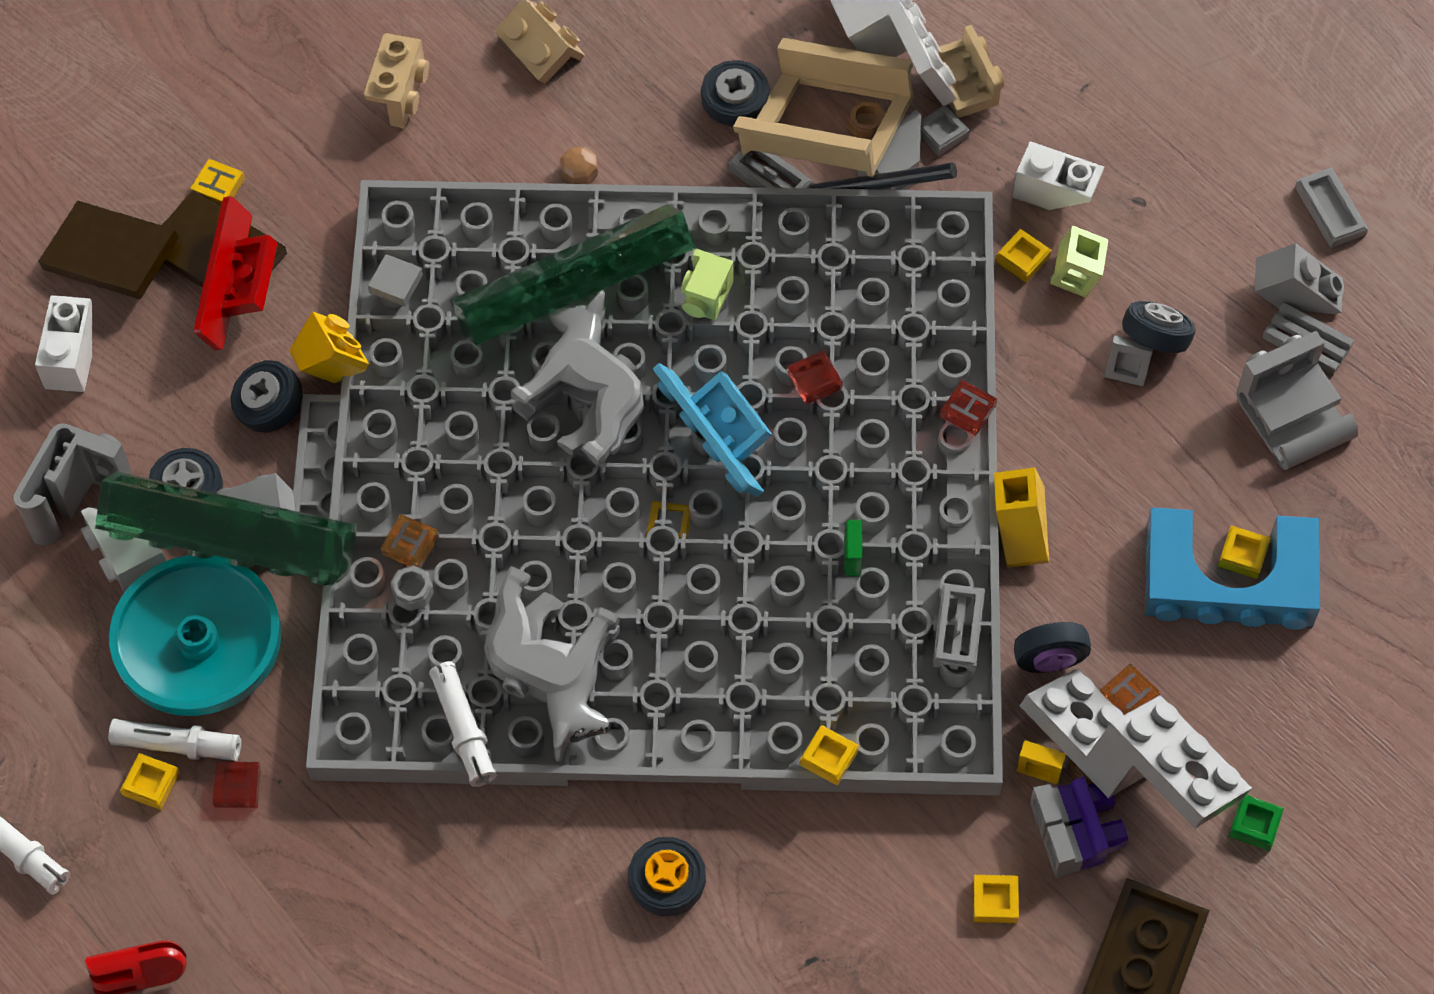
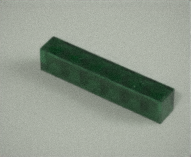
(572, 274)
(225, 528)

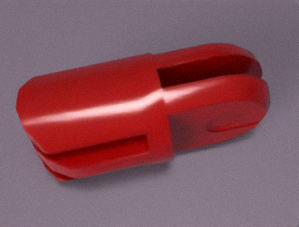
(136, 967)

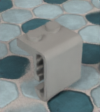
(1294, 401)
(62, 476)

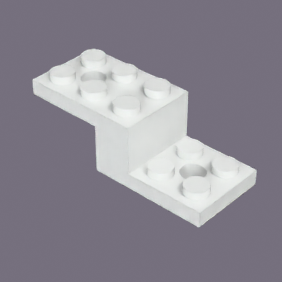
(891, 30)

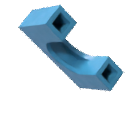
(1180, 590)

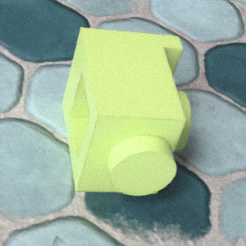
(1079, 261)
(707, 285)

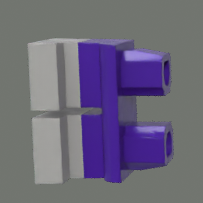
(1072, 826)

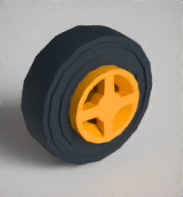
(660, 861)

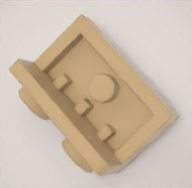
(538, 39)
(397, 76)
(976, 78)

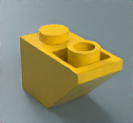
(327, 349)
(1022, 516)

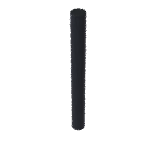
(894, 178)

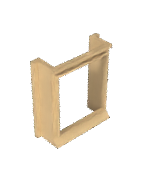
(834, 70)

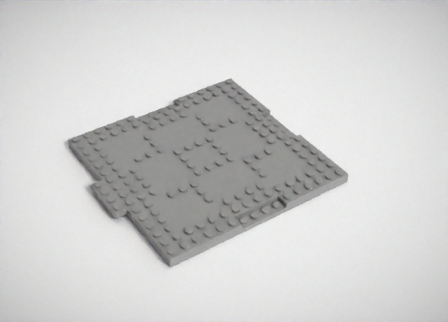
(748, 624)

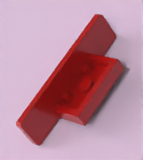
(235, 274)

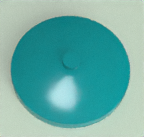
(195, 635)

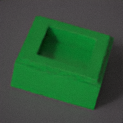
(853, 548)
(1256, 822)

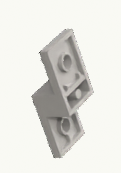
(1143, 743)

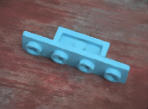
(724, 421)

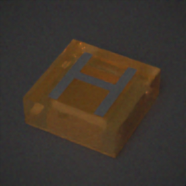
(409, 541)
(1129, 690)

